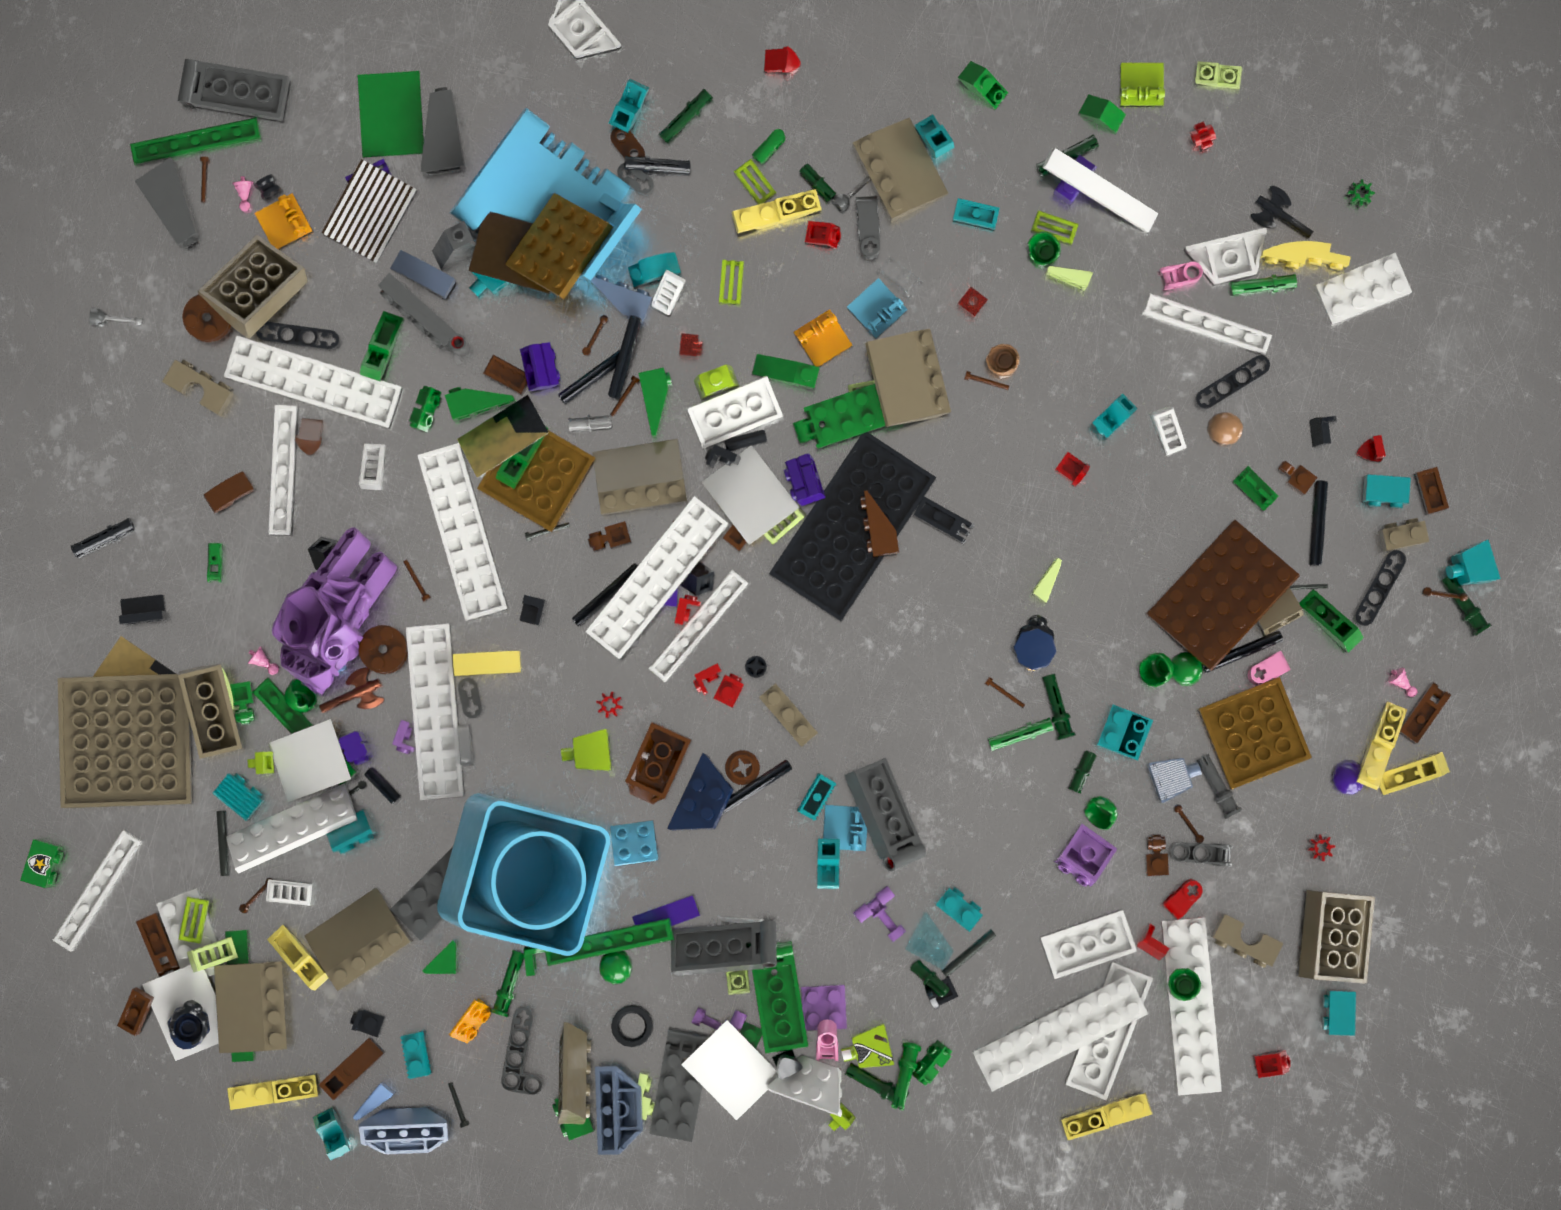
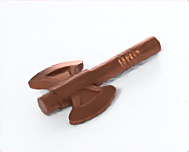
(362, 689)

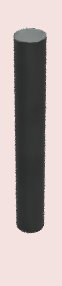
(222, 843)
(971, 951)

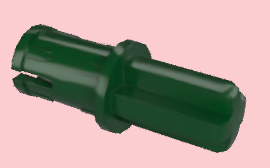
(817, 182)
(1082, 771)
(929, 978)

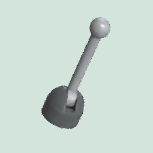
(842, 201)
(97, 317)

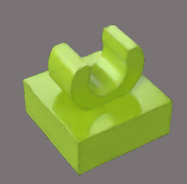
(263, 762)
(844, 1121)

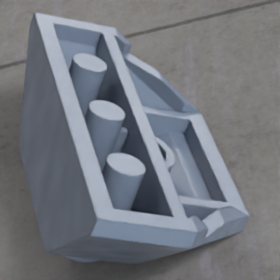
(616, 1110)
(404, 1131)

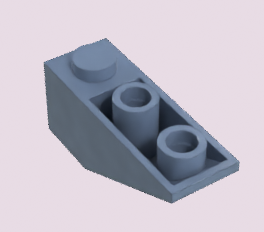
(623, 299)

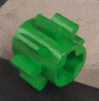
(1365, 189)

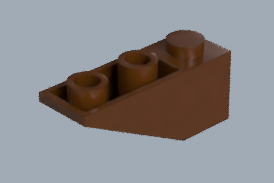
(882, 533)
(351, 1069)

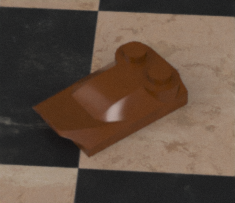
(656, 763)

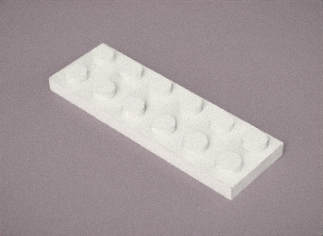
(291, 828)
(1099, 1061)

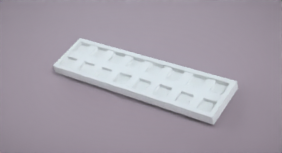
(312, 381)
(462, 532)
(657, 577)
(434, 711)
(1192, 1020)
(1060, 1033)

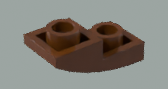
(228, 491)

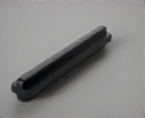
(624, 357)
(589, 378)
(1319, 518)
(603, 597)
(1248, 649)
(758, 784)

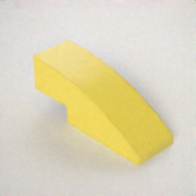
(486, 663)
(298, 957)

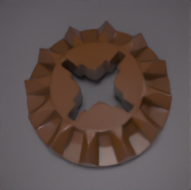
(733, 762)

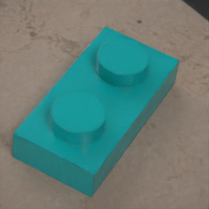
(976, 213)

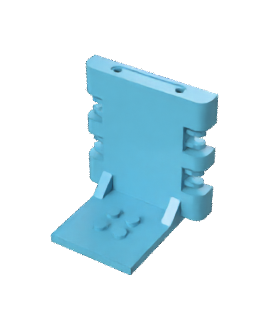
(525, 175)

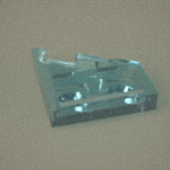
(929, 943)

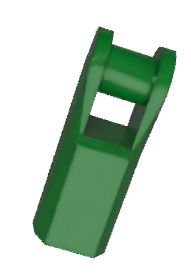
(769, 146)
(214, 559)

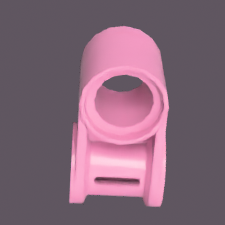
(1179, 275)
(1271, 667)
(827, 1040)

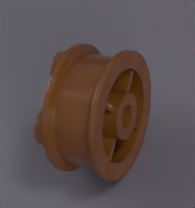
(194, 321)
(371, 647)

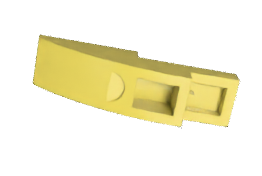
(776, 211)
(1296, 253)
(1381, 745)
(272, 1091)
(1106, 1116)

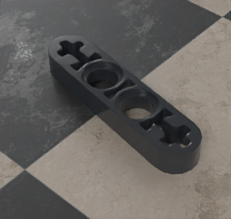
(298, 332)
(1230, 379)
(1378, 587)

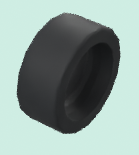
(616, 1030)

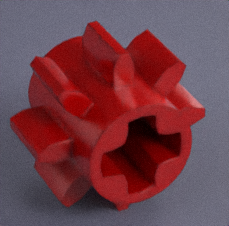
(1202, 135)
(606, 699)
(1327, 846)

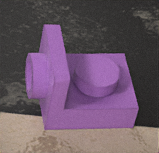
(403, 733)

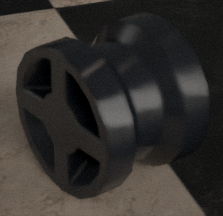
(267, 187)
(755, 666)

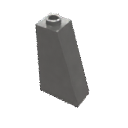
(442, 136)
(168, 199)
(454, 246)

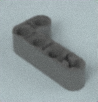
(521, 1049)

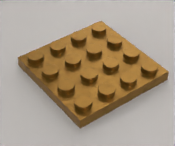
(559, 245)
(546, 483)
(1255, 733)

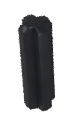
(745, 440)
(382, 785)

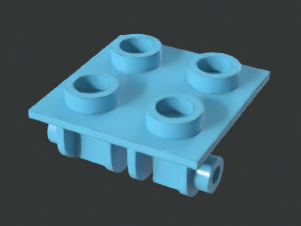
(877, 308)
(847, 825)
(633, 843)

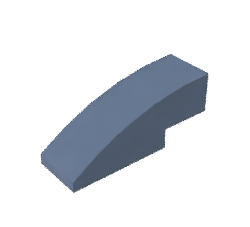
(423, 274)

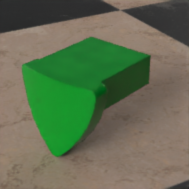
(530, 960)

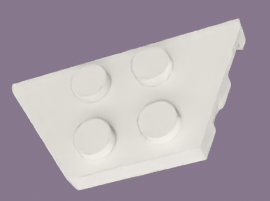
(581, 29)
(1229, 256)
(813, 1085)

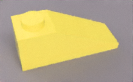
(1414, 773)

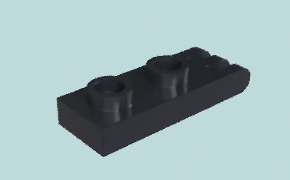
(942, 519)

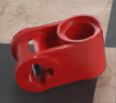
(1180, 902)

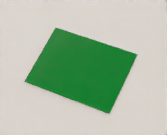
(390, 114)

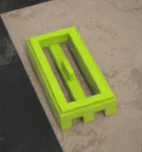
(766, 197)
(1056, 219)
(732, 264)
(197, 901)

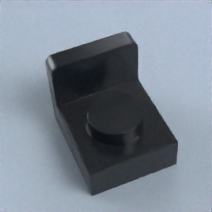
(726, 456)
(367, 1022)

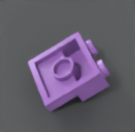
(1085, 856)

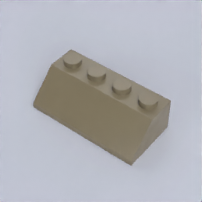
(209, 710)

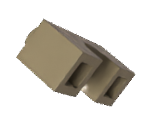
(215, 396)
(788, 715)
(1229, 933)

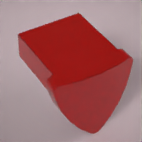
(781, 60)
(1372, 449)
(1072, 468)
(1152, 945)

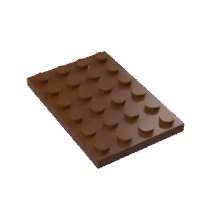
(1223, 595)

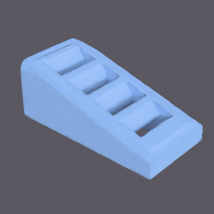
(377, 1097)

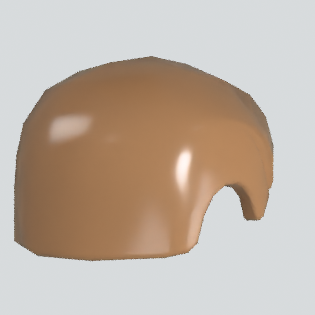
(1003, 359)
(1225, 428)

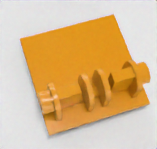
(283, 221)
(823, 338)
(472, 1019)

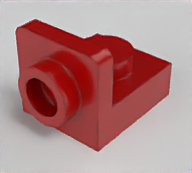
(823, 234)
(682, 611)
(708, 674)
(729, 690)
(1272, 1064)

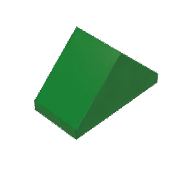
(1102, 112)
(445, 962)

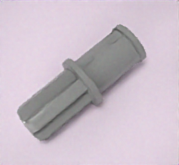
(590, 423)

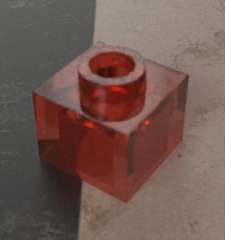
(972, 310)
(690, 346)

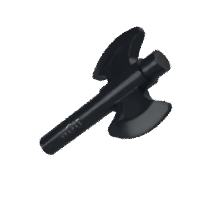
(1273, 208)

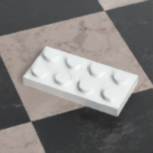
(1363, 289)
(734, 412)
(172, 915)
(1088, 944)

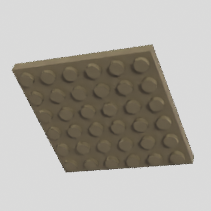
(123, 741)

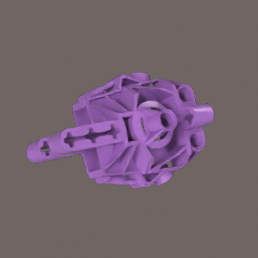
(324, 615)

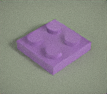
(822, 1004)

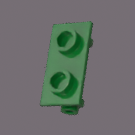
(423, 417)
(1255, 488)
(936, 1054)

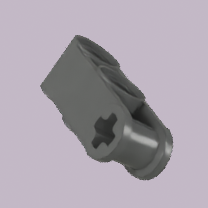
(868, 225)
(1213, 853)

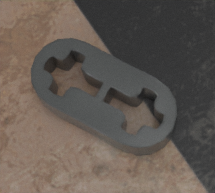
(632, 182)
(465, 699)

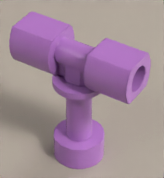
(876, 908)
(736, 1021)

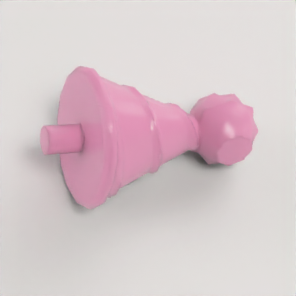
(243, 189)
(259, 658)
(1400, 679)

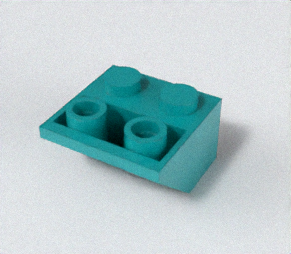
(1124, 732)
(359, 831)

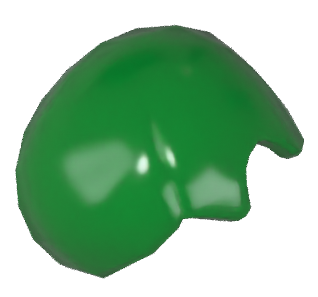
(1044, 248)
(1156, 669)
(1186, 669)
(299, 697)
(1101, 812)
(615, 967)
(1184, 984)

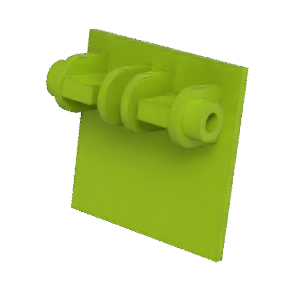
(1142, 84)

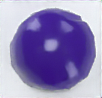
(1345, 777)

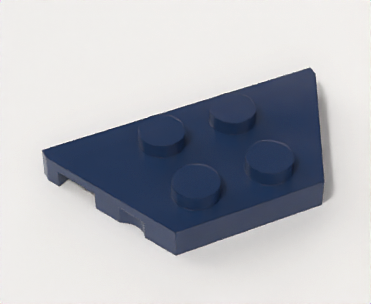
(702, 799)

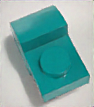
(629, 106)
(934, 136)
(653, 268)
(1114, 415)
(828, 863)
(332, 1133)

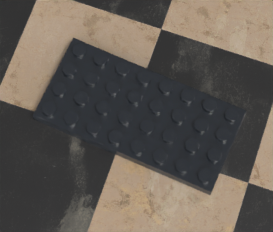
(830, 551)

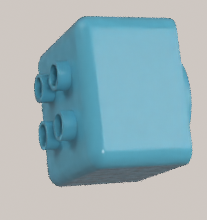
(523, 874)

